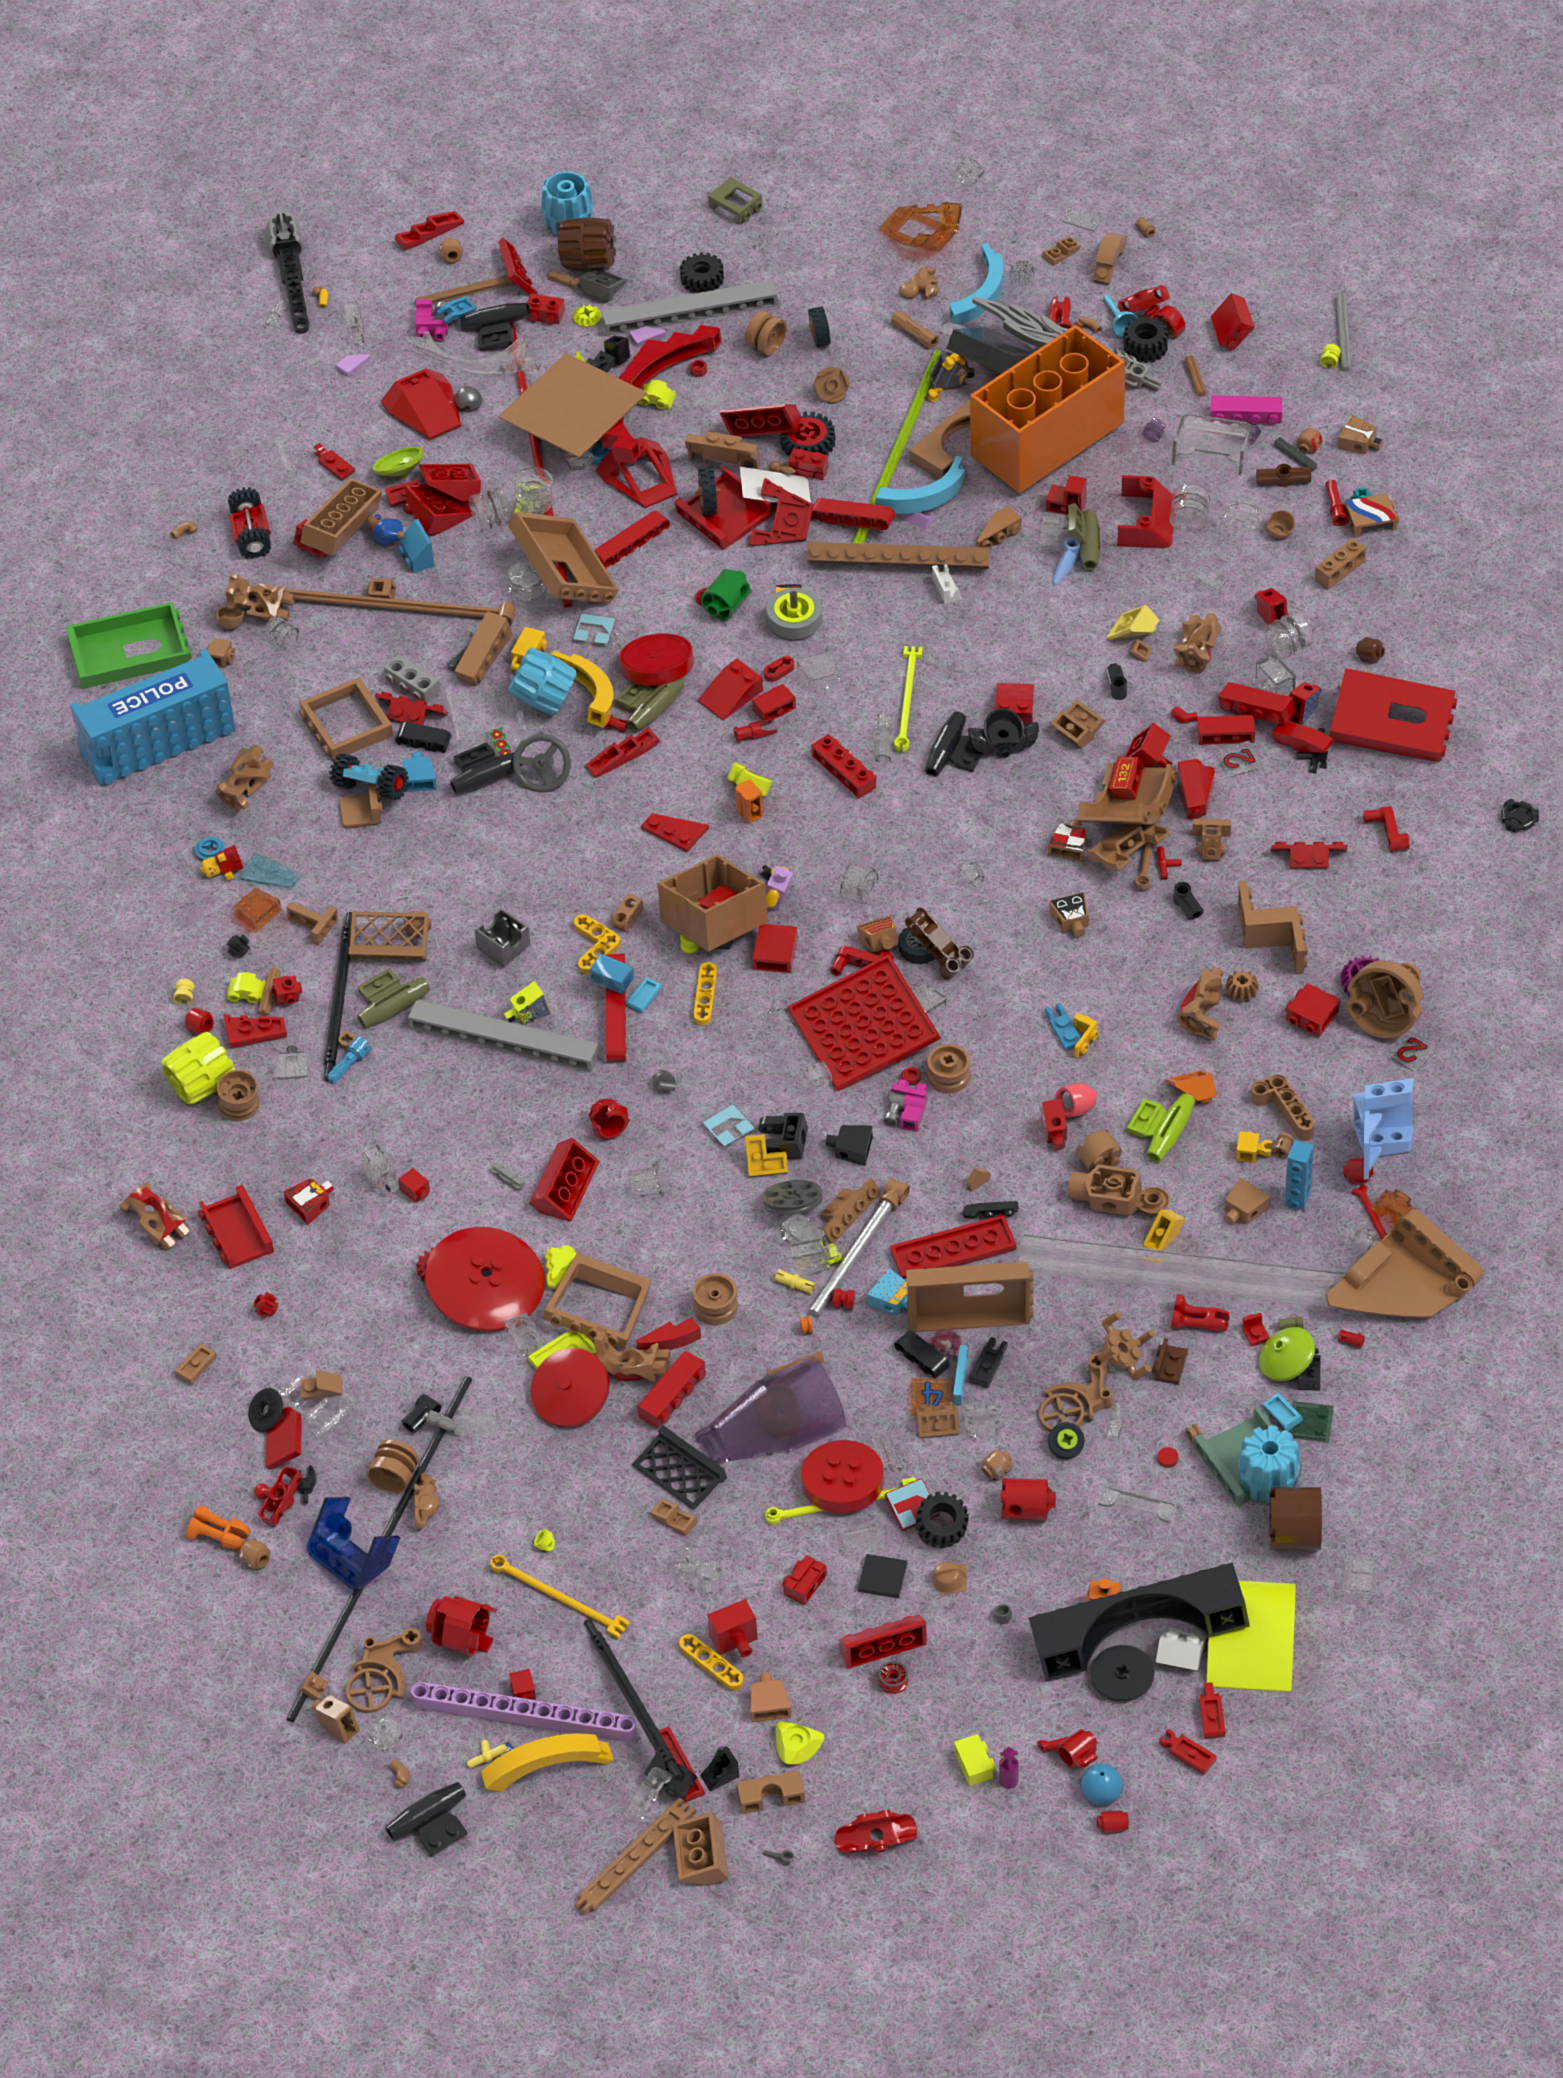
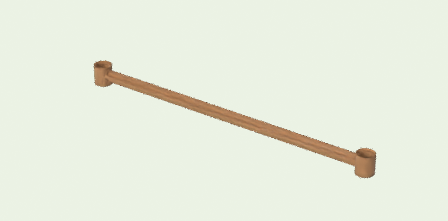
(506, 609)

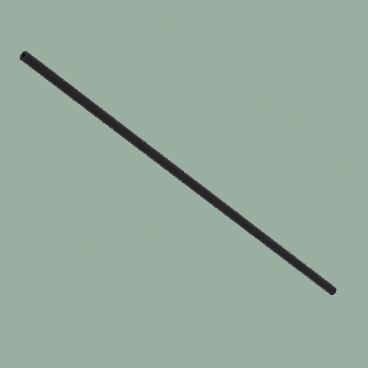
(388, 1532)

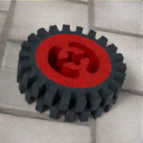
(807, 428)

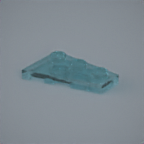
(268, 872)

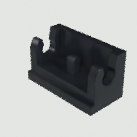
(1310, 1377)

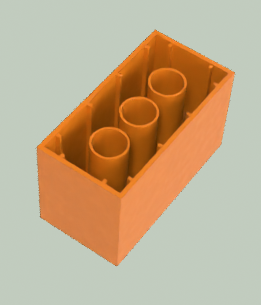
(1047, 408)

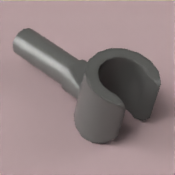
(778, 1856)

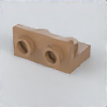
(937, 1420)

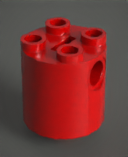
(1026, 1499)

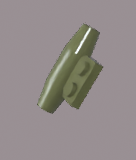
(1085, 529)
(647, 702)
(388, 996)

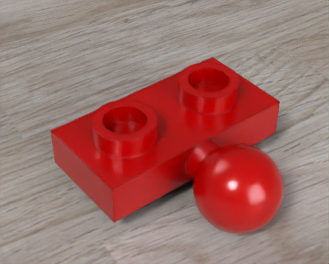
(397, 496)

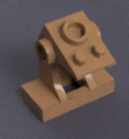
(1211, 845)

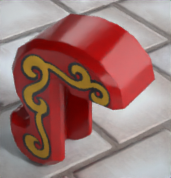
(1170, 317)

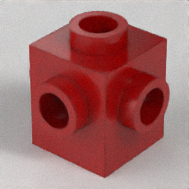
(286, 990)

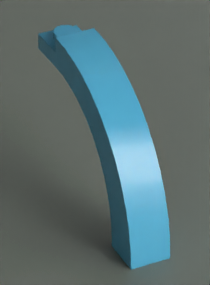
(964, 310)
(926, 497)

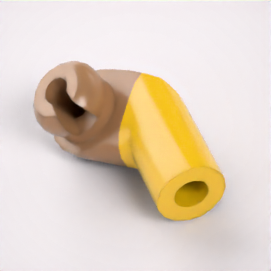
(323, 294)

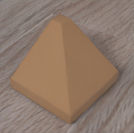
(1139, 648)

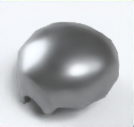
(468, 397)

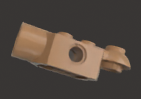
(1116, 1191)

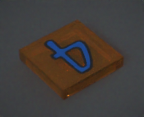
(930, 1391)

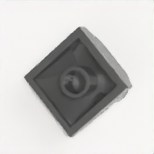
(601, 284)

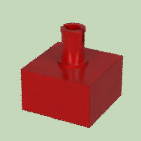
(1150, 746)
(733, 1628)

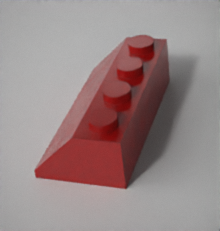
(761, 420)
(564, 1180)
(883, 1641)

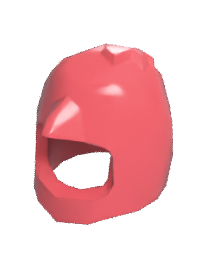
(1083, 1099)

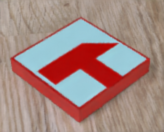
(905, 1503)

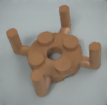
(1129, 1346)

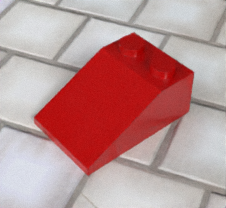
(731, 689)
(1017, 698)

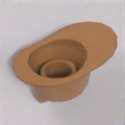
(950, 1578)

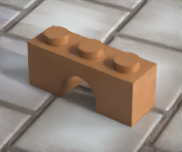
(786, 1785)

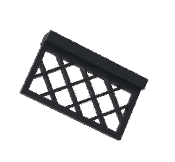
(693, 1458)

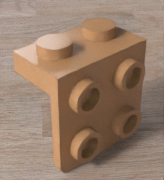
(361, 809)

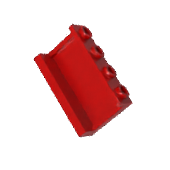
(236, 1229)

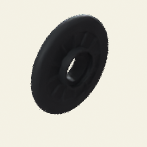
(275, 1407)

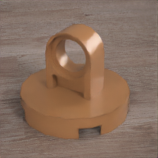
(831, 384)

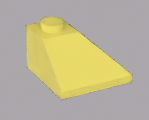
(1134, 623)

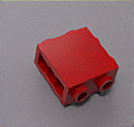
(1312, 1009)

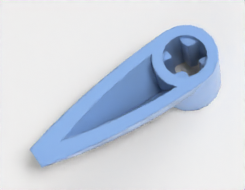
(1068, 559)

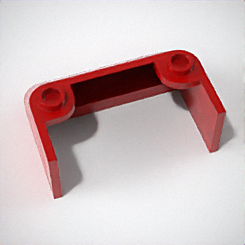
(1152, 530)

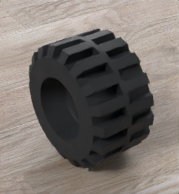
(1146, 339)
(945, 1504)

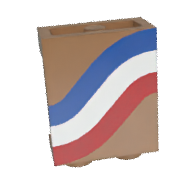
(1370, 512)

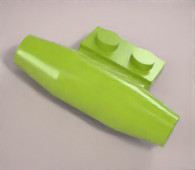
(1162, 1125)

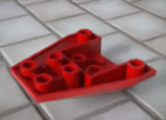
(423, 403)

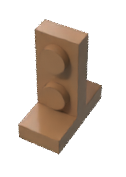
(320, 924)

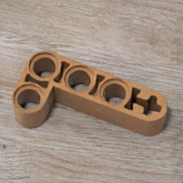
(1278, 1089)

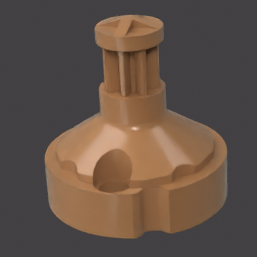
(1388, 998)

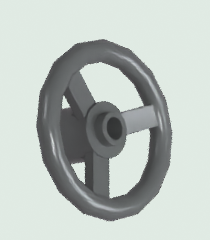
(547, 758)

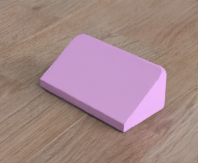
(920, 519)

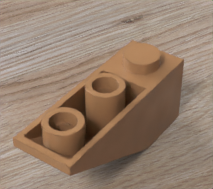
(1000, 526)

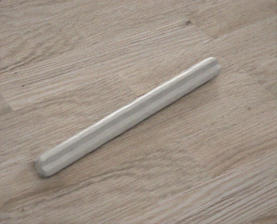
(1343, 332)

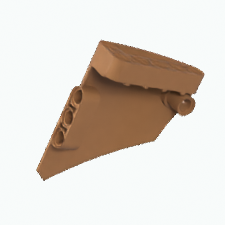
(1407, 1273)

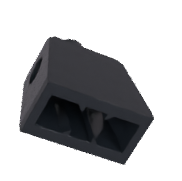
(852, 1143)

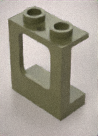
(725, 190)

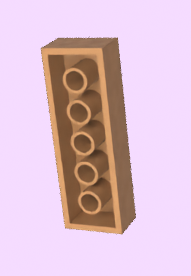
(341, 516)

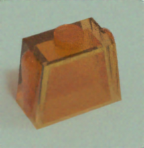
(257, 909)

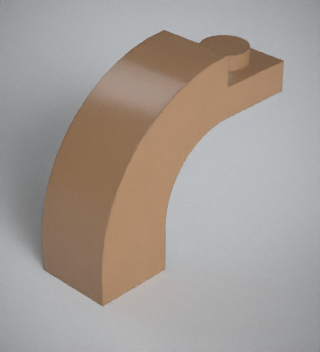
(1109, 250)

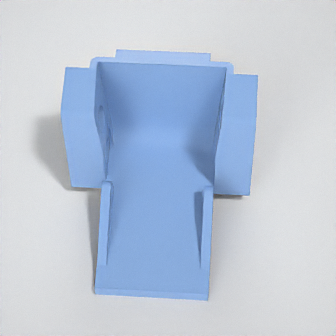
(1384, 1120)

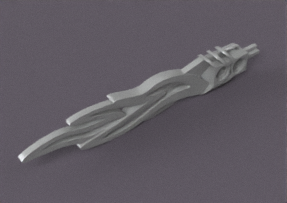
(1031, 331)

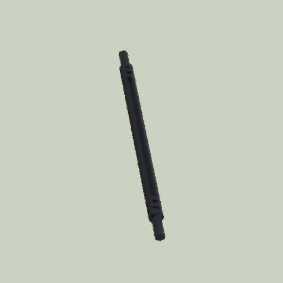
(338, 998)
(633, 1699)

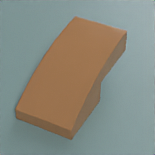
(673, 1517)

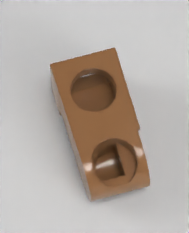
(627, 912)

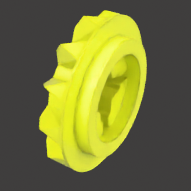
(581, 319)

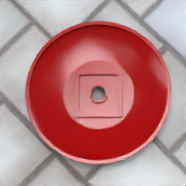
(479, 1301)

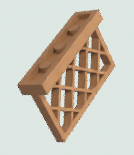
(388, 952)

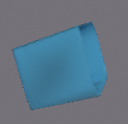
(611, 973)

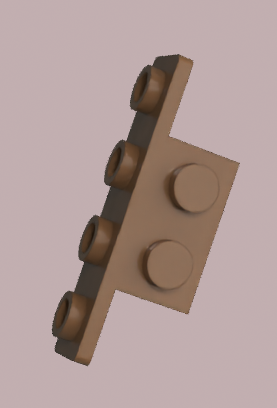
(847, 1208)

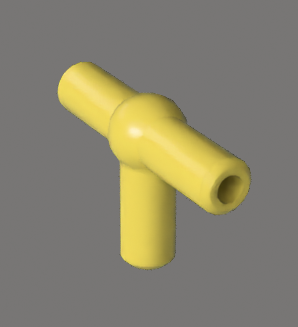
(487, 1754)

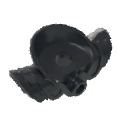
(1003, 734)

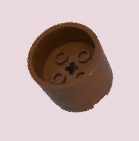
(1295, 1518)

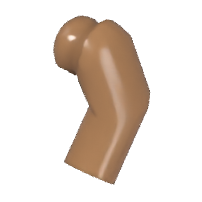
(1091, 323)

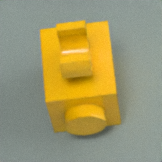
(1249, 1147)

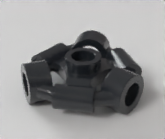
(1513, 818)

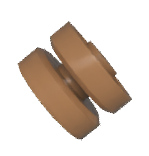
(765, 332)
(948, 1068)
(715, 1299)

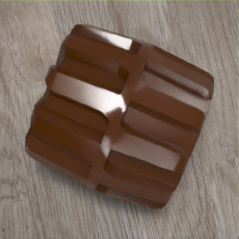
(586, 243)

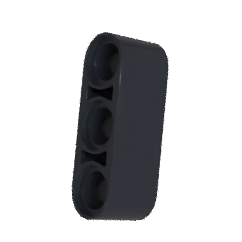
(423, 736)
(922, 1353)

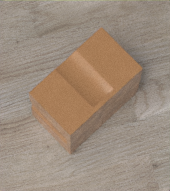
(724, 920)

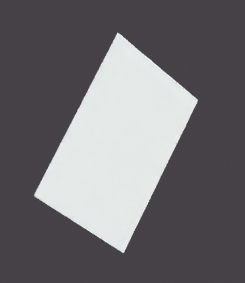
(753, 480)

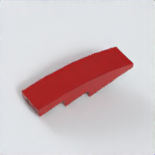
(432, 228)
(619, 754)

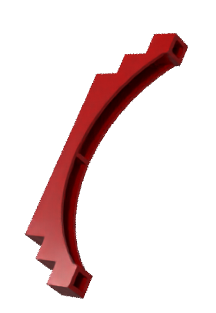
(648, 362)

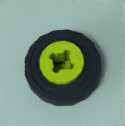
(1059, 1444)

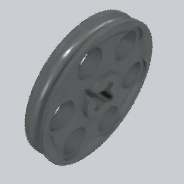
(792, 1197)

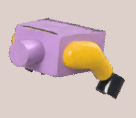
(778, 882)

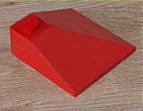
(453, 479)
(435, 508)

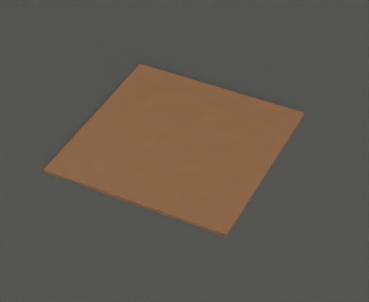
(572, 405)

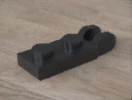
(989, 1209)
(988, 1363)

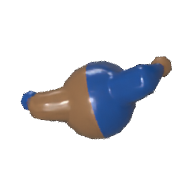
(385, 529)

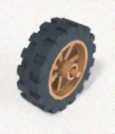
(707, 490)

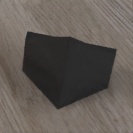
(721, 1770)

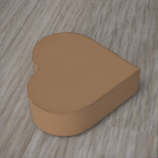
(977, 1178)

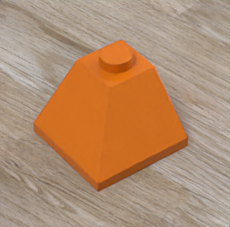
(1197, 1084)

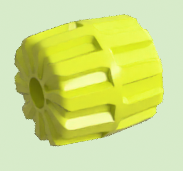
(196, 1067)

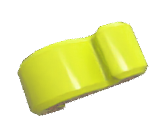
(741, 773)

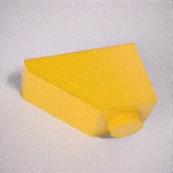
(1164, 1230)

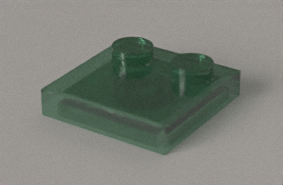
(1315, 1423)

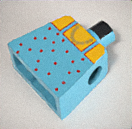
(889, 1293)

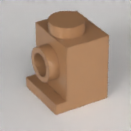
(381, 588)

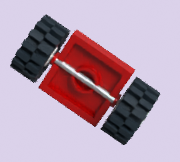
(249, 523)

